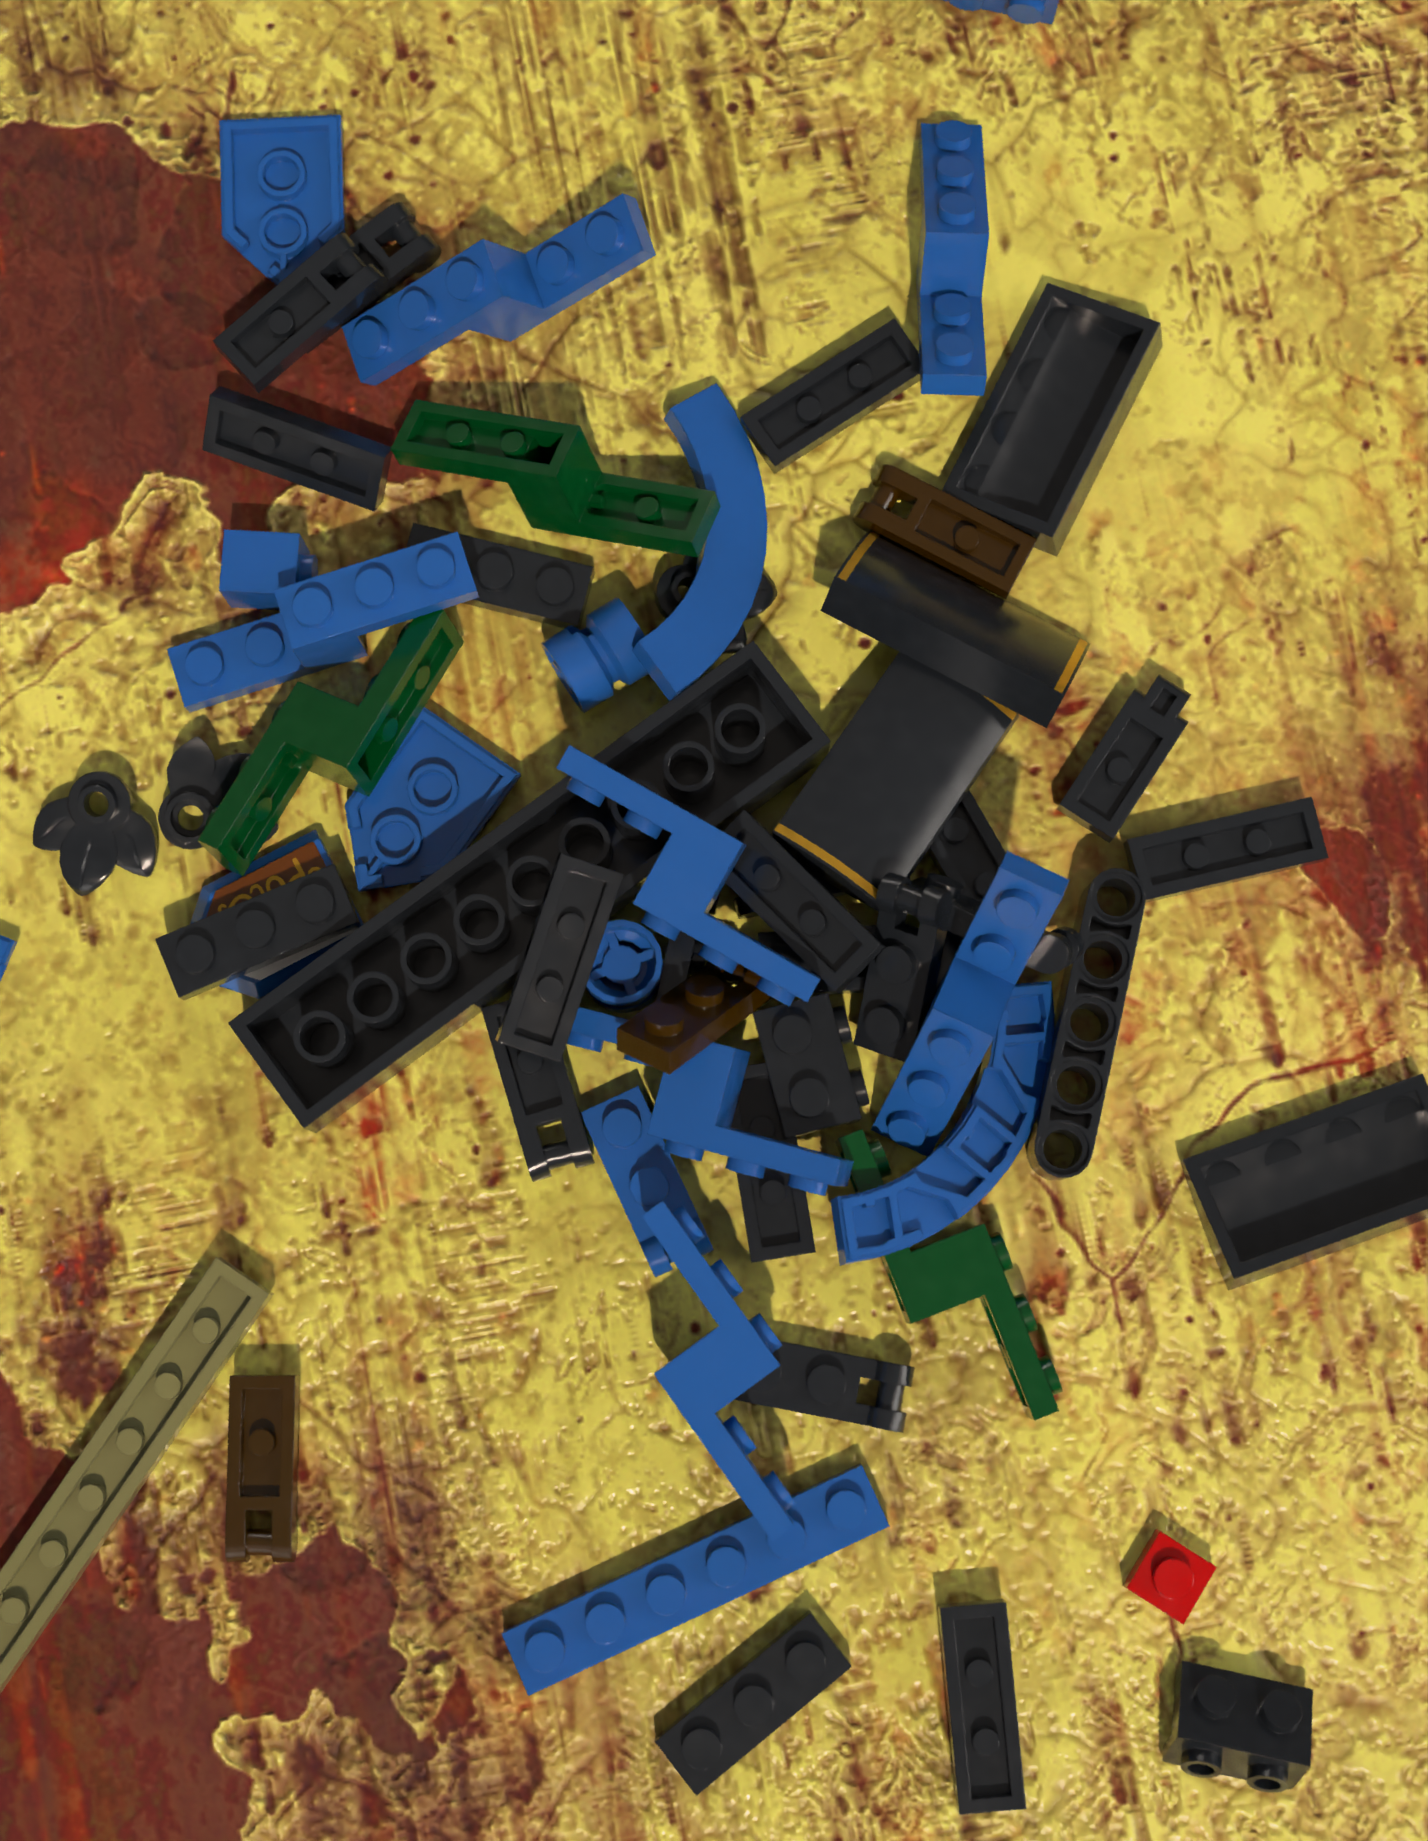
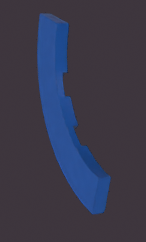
(732, 554)
(973, 1152)

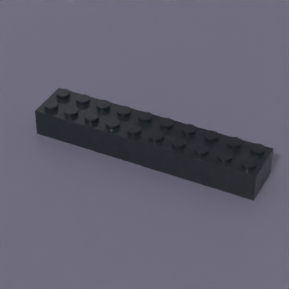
(466, 927)

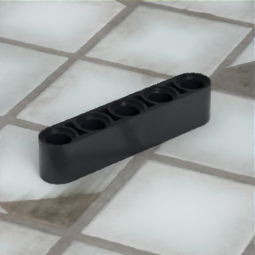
(1106, 1000)

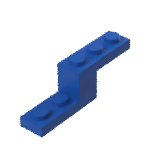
(952, 259)
(498, 290)
(323, 622)
(688, 878)
(969, 1003)
(698, 1110)
(721, 1369)

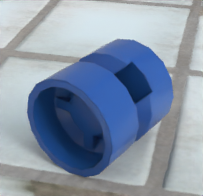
(598, 655)
(626, 968)

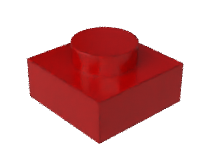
(1169, 1576)

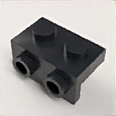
(810, 1066)
(1240, 1727)

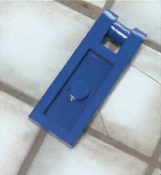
(639, 1169)

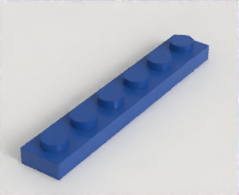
(691, 1581)

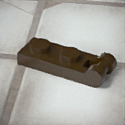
(946, 531)
(690, 1017)
(262, 1466)

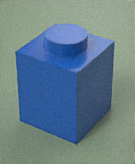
(261, 562)

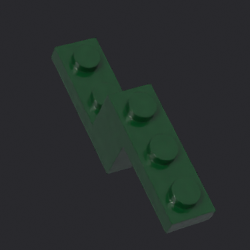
(556, 477)
(331, 740)
(956, 1272)

